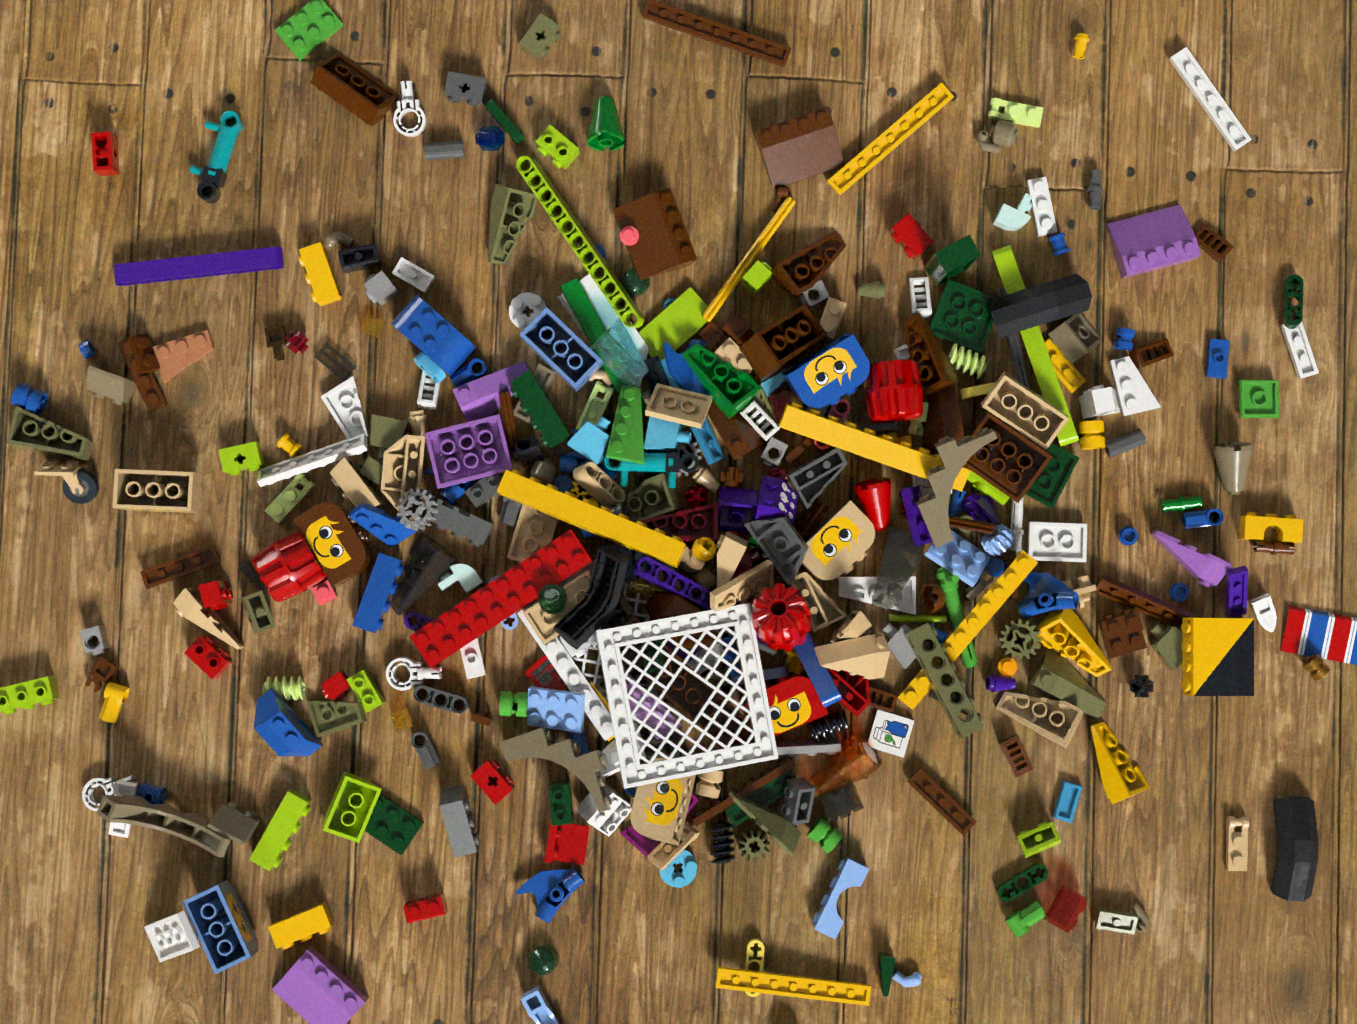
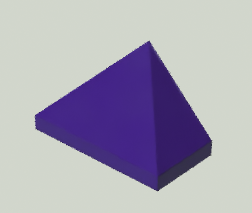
(980, 508)

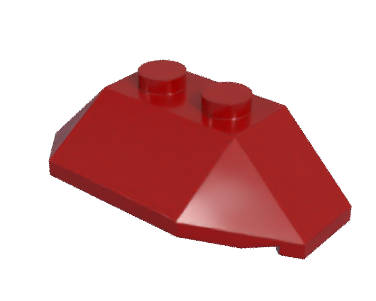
(853, 690)

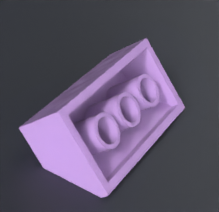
(649, 702)

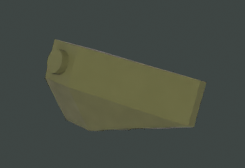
(508, 217)

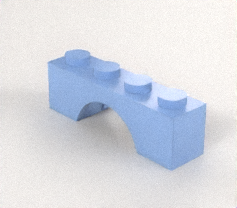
(850, 874)
(538, 1006)

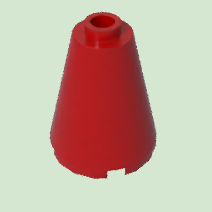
(875, 501)

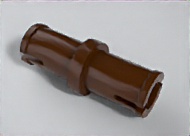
(1273, 547)

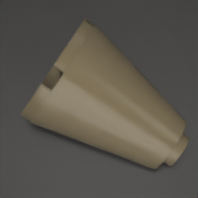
(1233, 464)

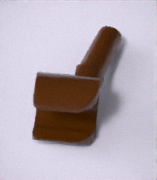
(782, 192)

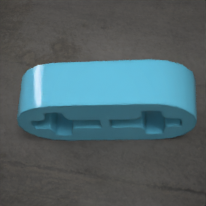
(429, 367)

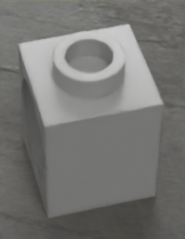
(822, 293)
(773, 444)
(87, 636)

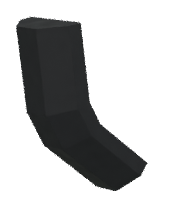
(1040, 304)
(598, 601)
(1296, 848)

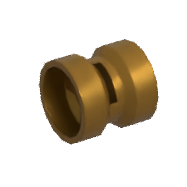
(1315, 667)

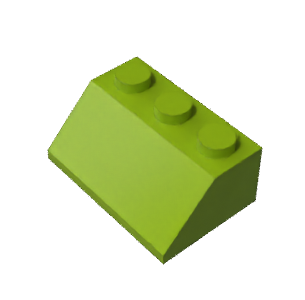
(351, 807)

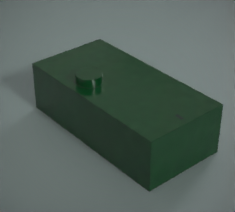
(952, 260)

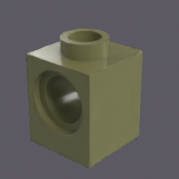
(371, 469)

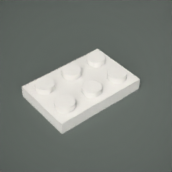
(1057, 541)

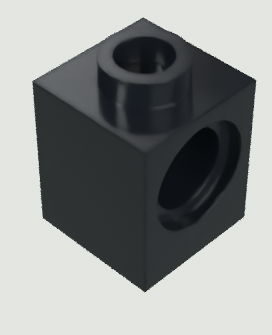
(527, 450)

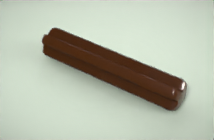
(508, 417)

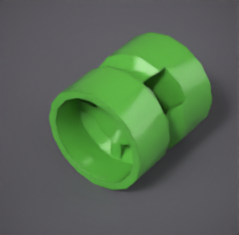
(507, 700)
(824, 834)

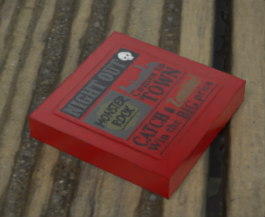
(545, 675)

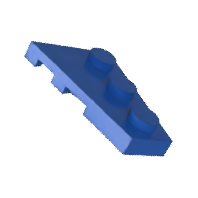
(380, 524)

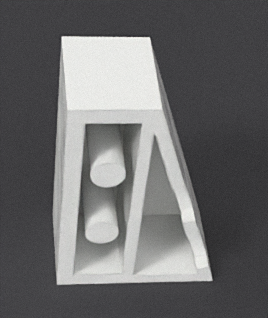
(1098, 402)

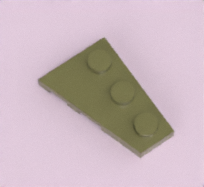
(334, 715)

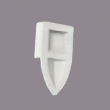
(1264, 611)

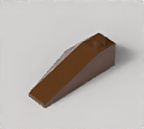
(933, 364)
(735, 433)

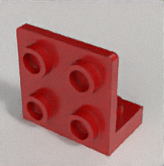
(567, 843)

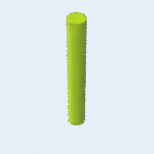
(918, 618)

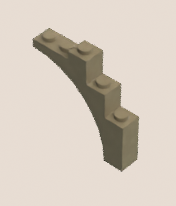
(941, 480)
(565, 753)
(164, 818)

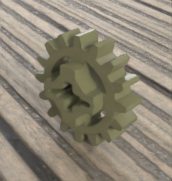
(1018, 631)

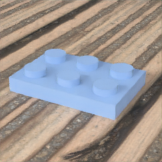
(959, 558)
(555, 709)

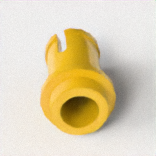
(1080, 45)

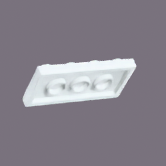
(172, 936)

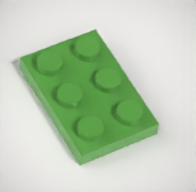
(309, 28)

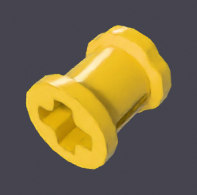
(289, 445)

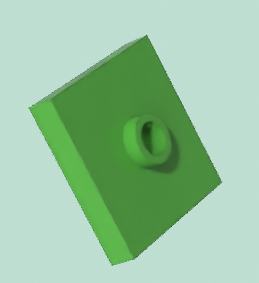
(1258, 398)

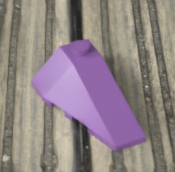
(481, 397)
(1203, 566)

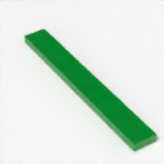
(590, 324)

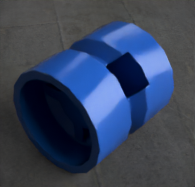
(26, 397)

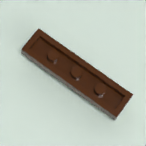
(145, 382)
(180, 567)
(941, 801)

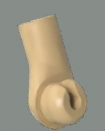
(601, 374)

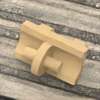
(1084, 587)

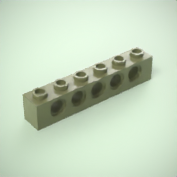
(943, 692)

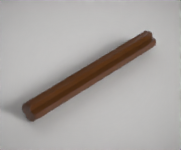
(963, 523)

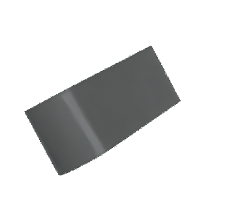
(431, 699)

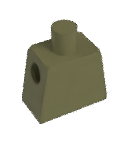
(386, 432)
(1168, 645)

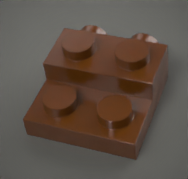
(1122, 633)

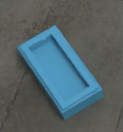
(1067, 801)

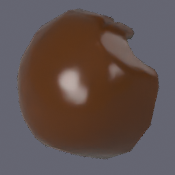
(933, 597)

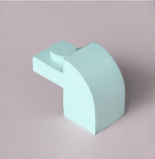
(1014, 219)
(465, 574)

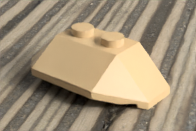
(402, 468)

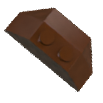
(670, 605)

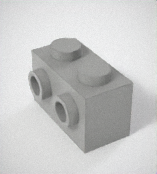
(380, 288)

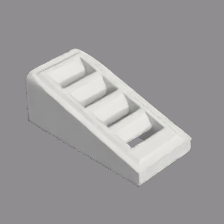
(925, 307)
(432, 400)
(770, 433)

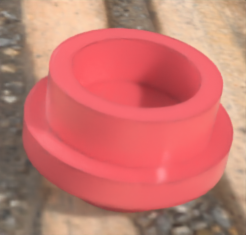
(629, 235)

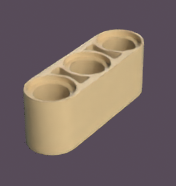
(599, 484)

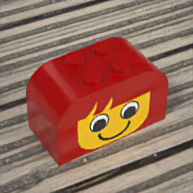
(791, 703)

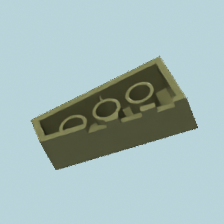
(46, 437)

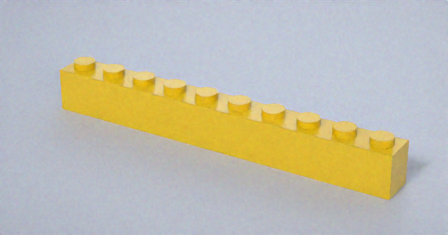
(863, 442)
(591, 518)

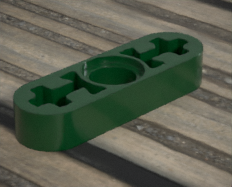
(503, 121)
(1297, 294)
(1031, 869)

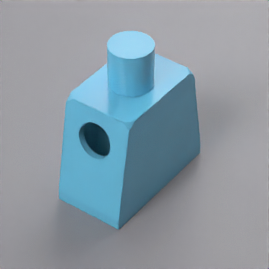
(664, 436)
(592, 440)

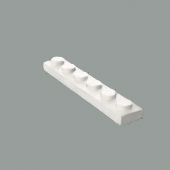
(1210, 99)
(312, 460)

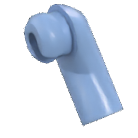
(907, 981)

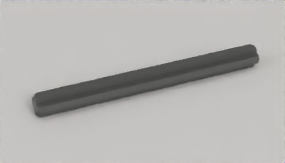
(1016, 351)

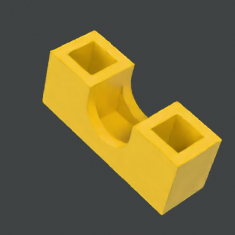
(1287, 529)

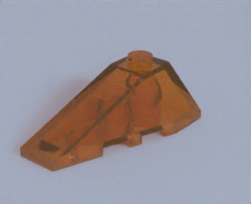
(849, 765)

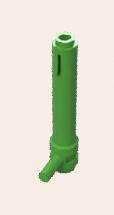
(955, 610)

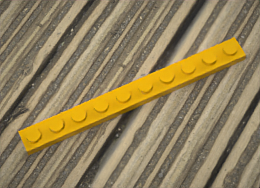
(973, 623)

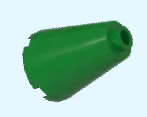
(605, 126)

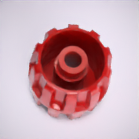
(893, 391)
(288, 567)
(781, 617)

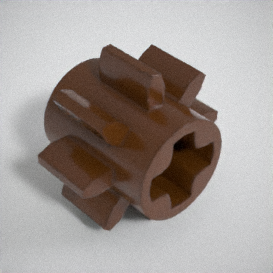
(731, 477)

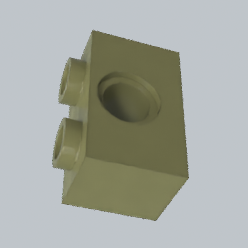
(258, 612)

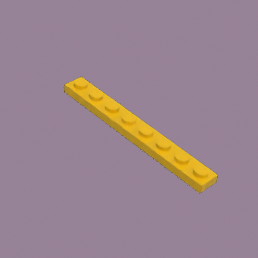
(890, 139)
(793, 986)

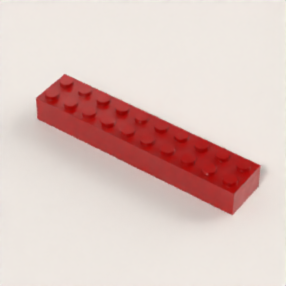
(500, 598)

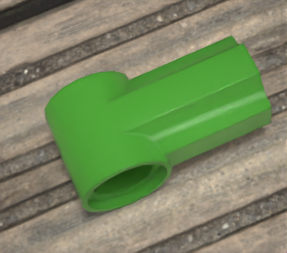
(1021, 921)

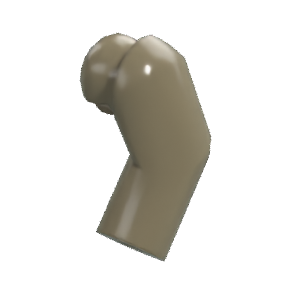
(985, 144)
(337, 237)
(1143, 918)

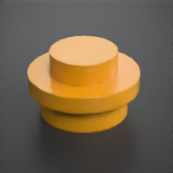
(1007, 667)

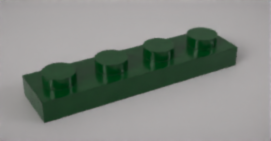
(764, 795)

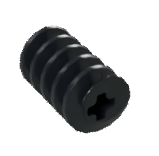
(829, 725)
(722, 842)

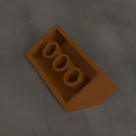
(353, 88)

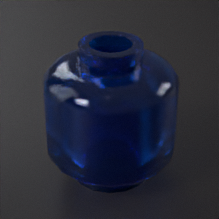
(490, 138)

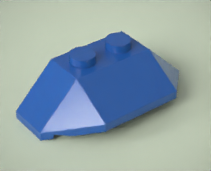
(283, 727)

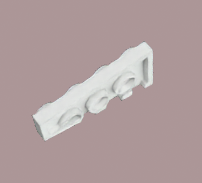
(863, 588)

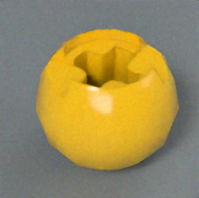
(704, 549)

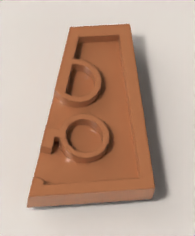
(182, 352)

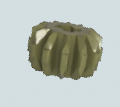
(760, 842)

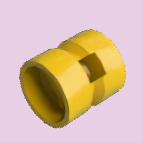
(1091, 435)

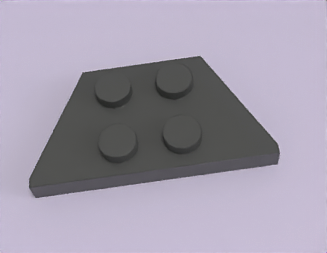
(780, 544)

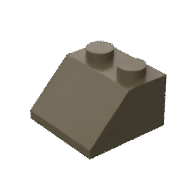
(1075, 337)
(109, 385)
(235, 822)

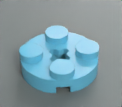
(689, 871)

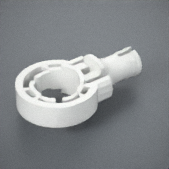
(407, 98)
(422, 673)
(87, 793)

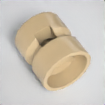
(709, 784)

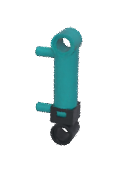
(214, 173)
(655, 462)

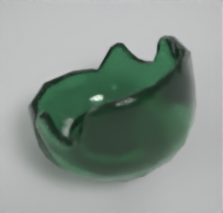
(632, 284)
(552, 598)
(543, 960)

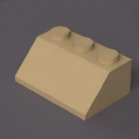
(354, 484)

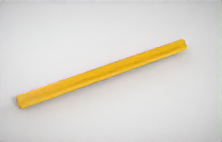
(748, 259)

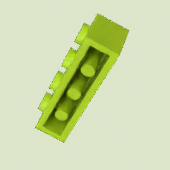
(28, 694)

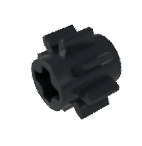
(1141, 686)

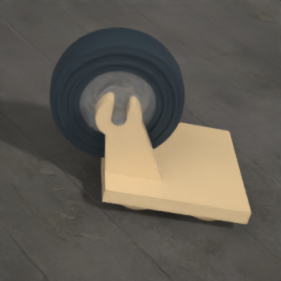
(78, 484)

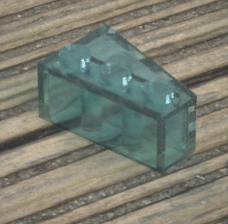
(620, 354)

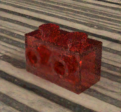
(1066, 909)

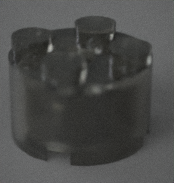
(840, 802)

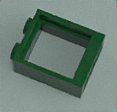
(561, 802)

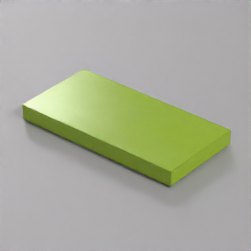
(675, 324)

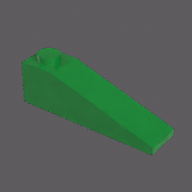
(727, 385)

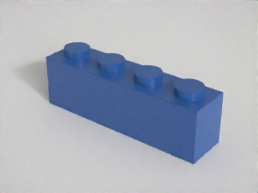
(378, 592)

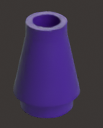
(999, 683)

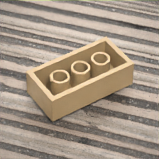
(1025, 410)

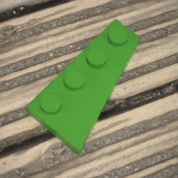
(627, 428)

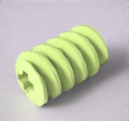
(967, 361)
(285, 688)

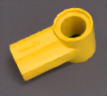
(114, 696)

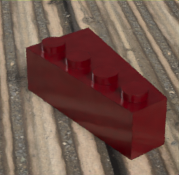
(689, 523)

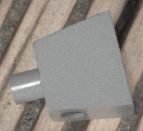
(899, 645)

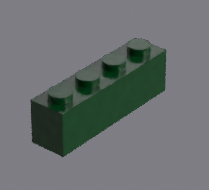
(540, 409)

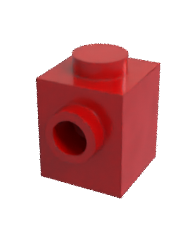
(336, 686)

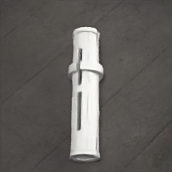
(1016, 524)

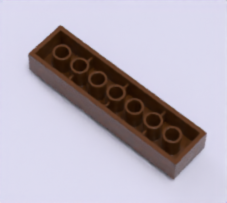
(688, 693)

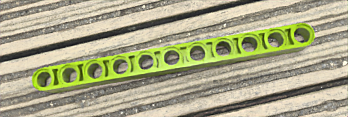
(572, 237)
(1036, 346)

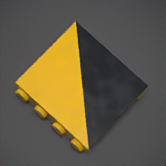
(1218, 657)

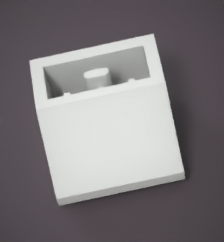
(609, 820)

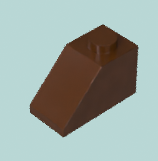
(738, 330)

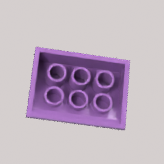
(1153, 241)
(469, 451)
(319, 990)

